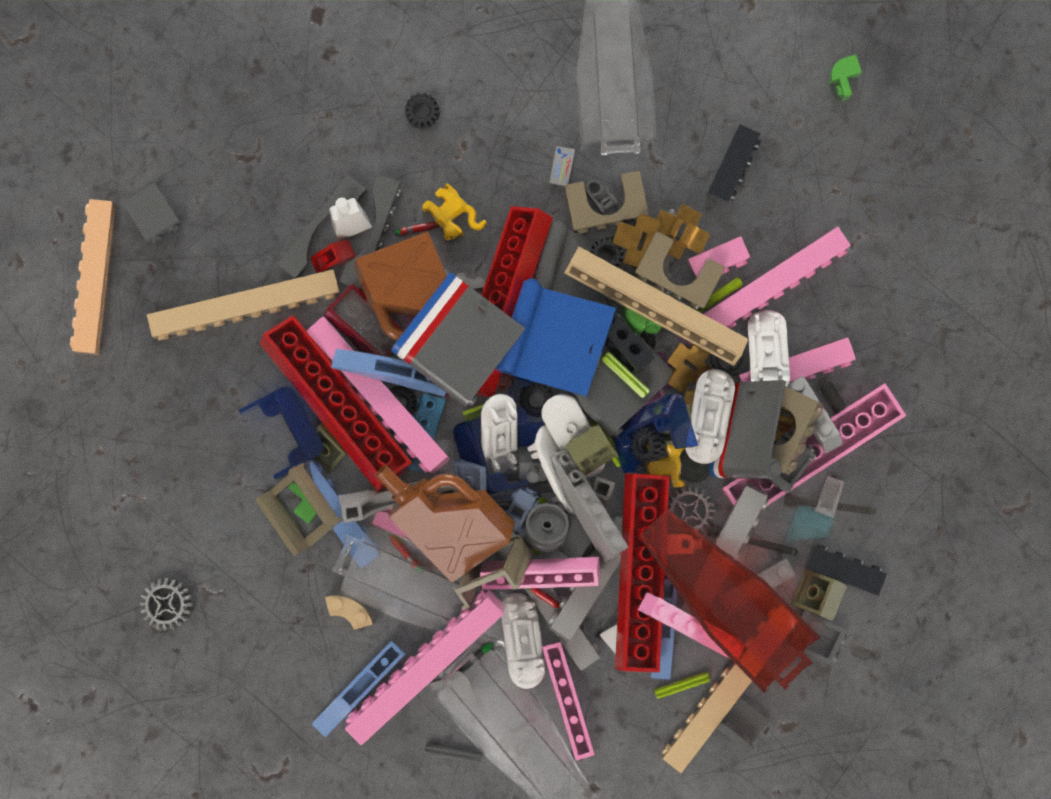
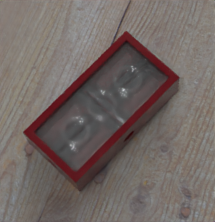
(359, 323)

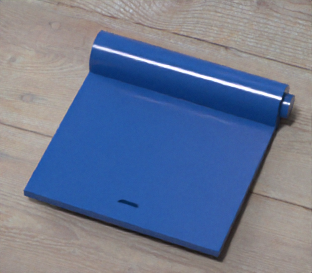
(557, 338)

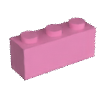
(727, 255)

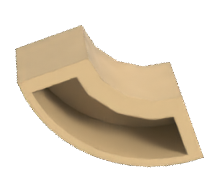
(349, 609)

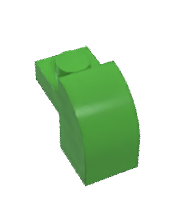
(843, 70)
(638, 323)
(304, 509)

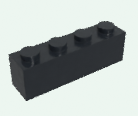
(733, 164)
(845, 570)

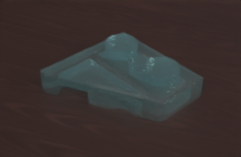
(808, 525)

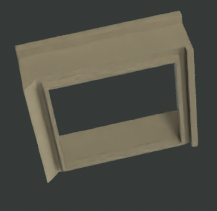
(283, 521)
(513, 571)

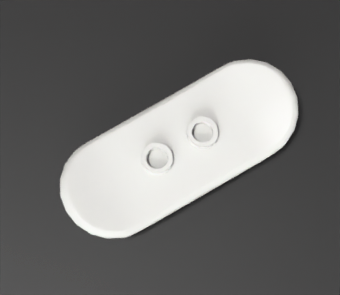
(768, 347)
(711, 415)
(565, 421)
(499, 433)
(545, 448)
(523, 641)

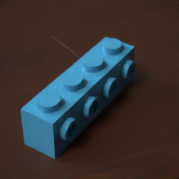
(429, 418)

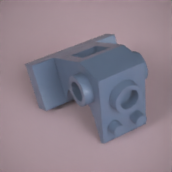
(526, 499)

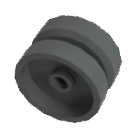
(556, 529)

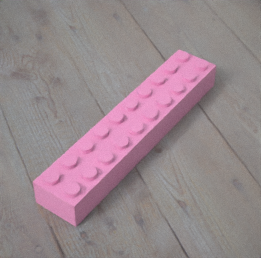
(856, 426)
(424, 667)

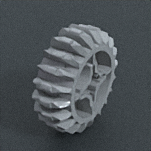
(699, 497)
(173, 609)

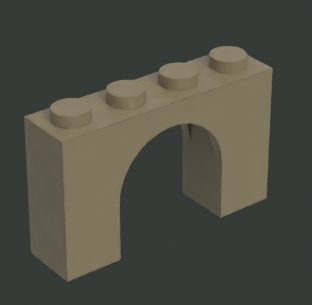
(584, 218)
(651, 269)
(806, 413)

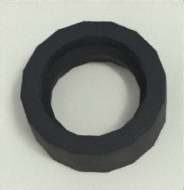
(743, 361)

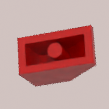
(333, 256)

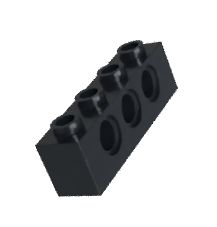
(620, 348)

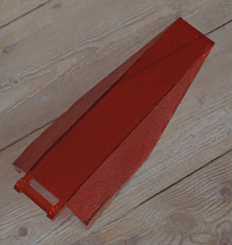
(731, 603)

